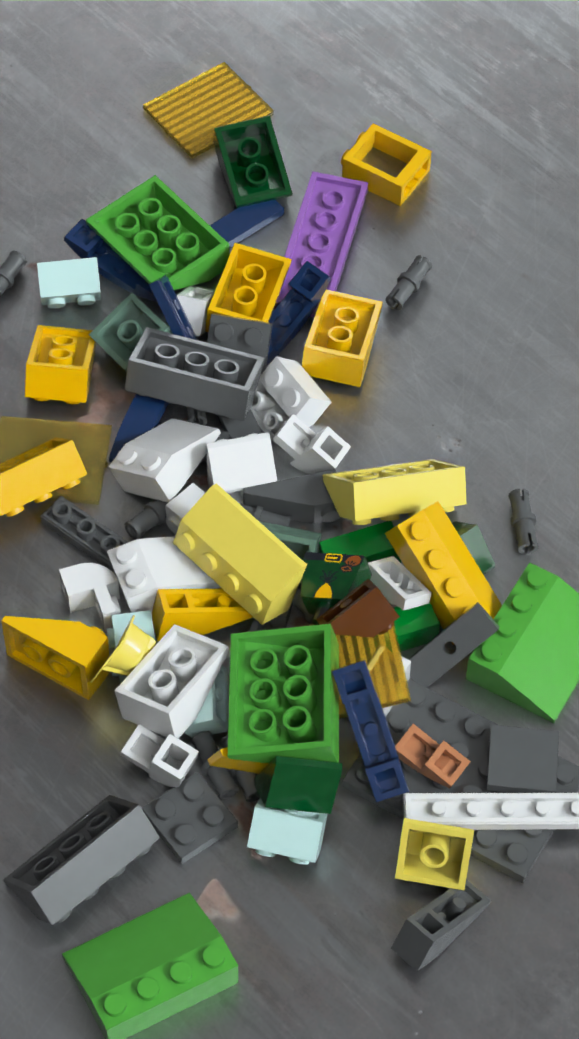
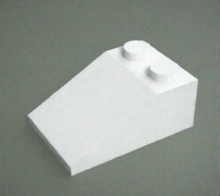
(162, 459)
(154, 565)
(171, 682)

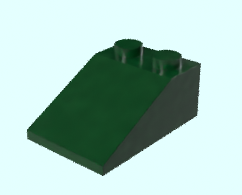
(251, 161)

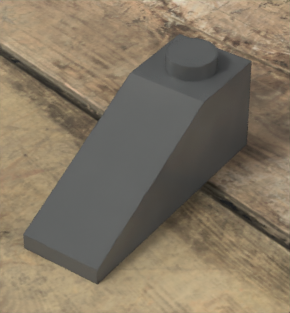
(300, 497)
(438, 925)

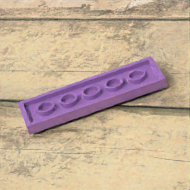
(324, 227)

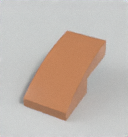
(429, 758)

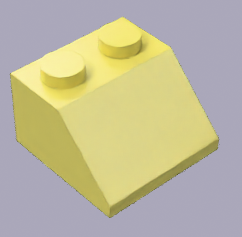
(434, 854)

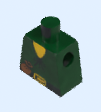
(330, 579)

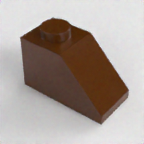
(361, 613)

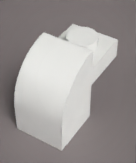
(309, 450)
(91, 586)
(163, 759)

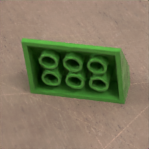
(161, 236)
(536, 647)
(284, 694)
(152, 967)

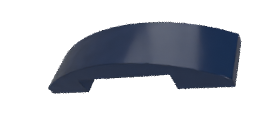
(89, 244)
(296, 307)
(140, 418)
(371, 730)

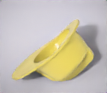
(129, 652)

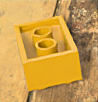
(341, 338)
(60, 364)
(59, 650)

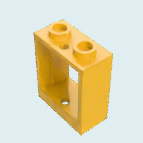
(380, 183)

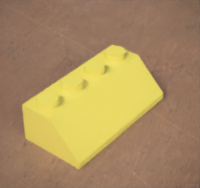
(396, 490)
(240, 555)

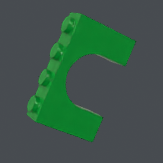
(415, 625)

